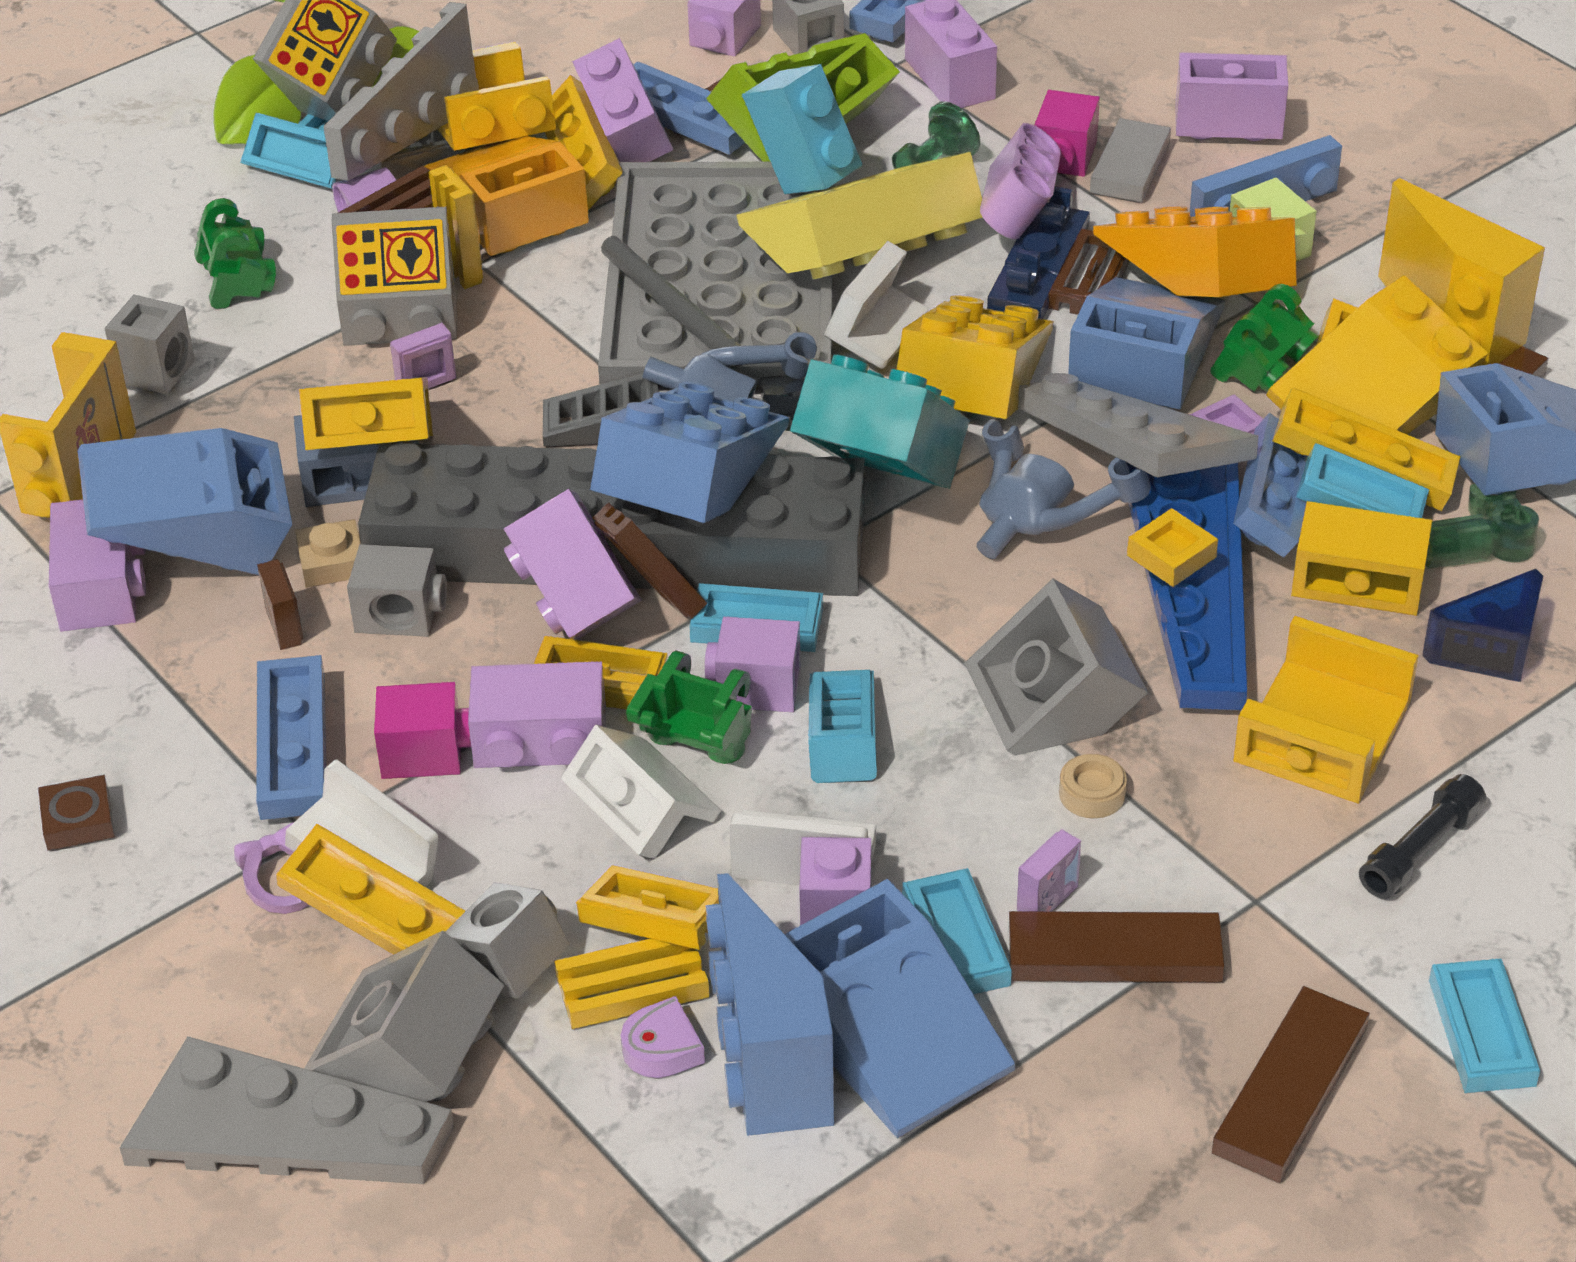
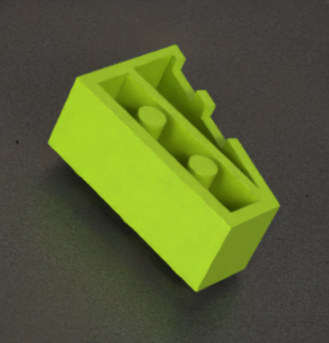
(852, 66)

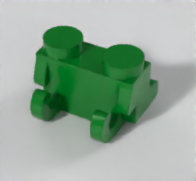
(232, 254)
(1265, 339)
(694, 709)

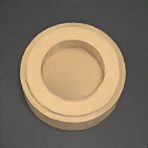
(1092, 786)

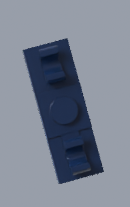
(1039, 255)

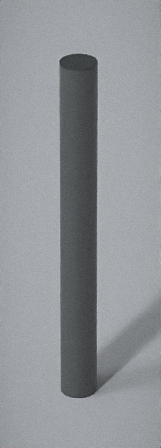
(667, 295)

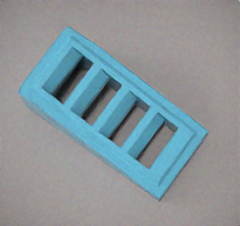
(842, 730)

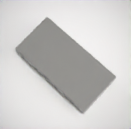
(1130, 160)

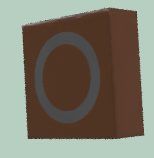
(280, 604)
(76, 812)

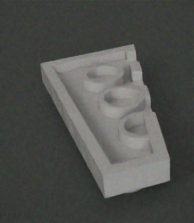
(406, 99)
(1133, 429)
(283, 1117)

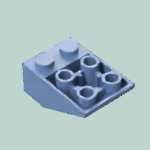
(1142, 340)
(1508, 427)
(684, 450)
(189, 496)
(899, 1009)
(773, 1019)

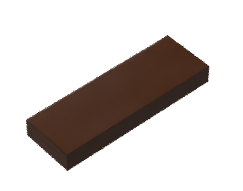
(1115, 946)
(1290, 1084)

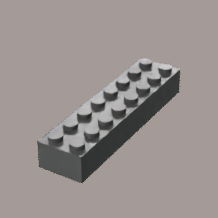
(786, 531)

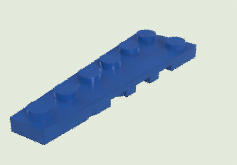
(1204, 612)

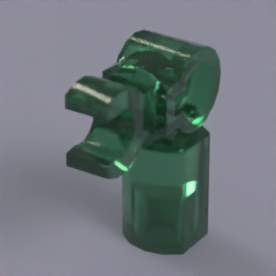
(1496, 527)

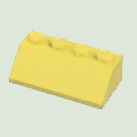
(866, 213)

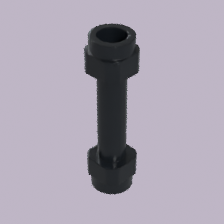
(1392, 866)

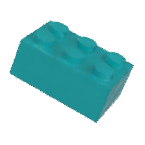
(889, 422)

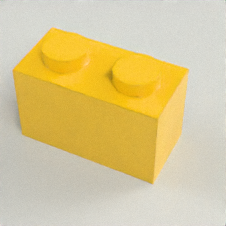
(1361, 558)

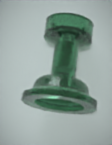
(949, 133)

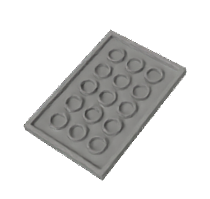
(688, 231)

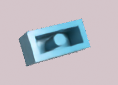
(802, 129)

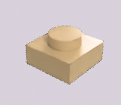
(327, 552)

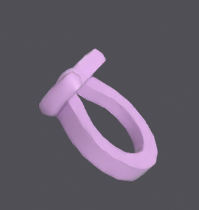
(249, 858)

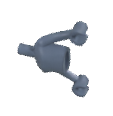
(712, 366)
(1031, 492)

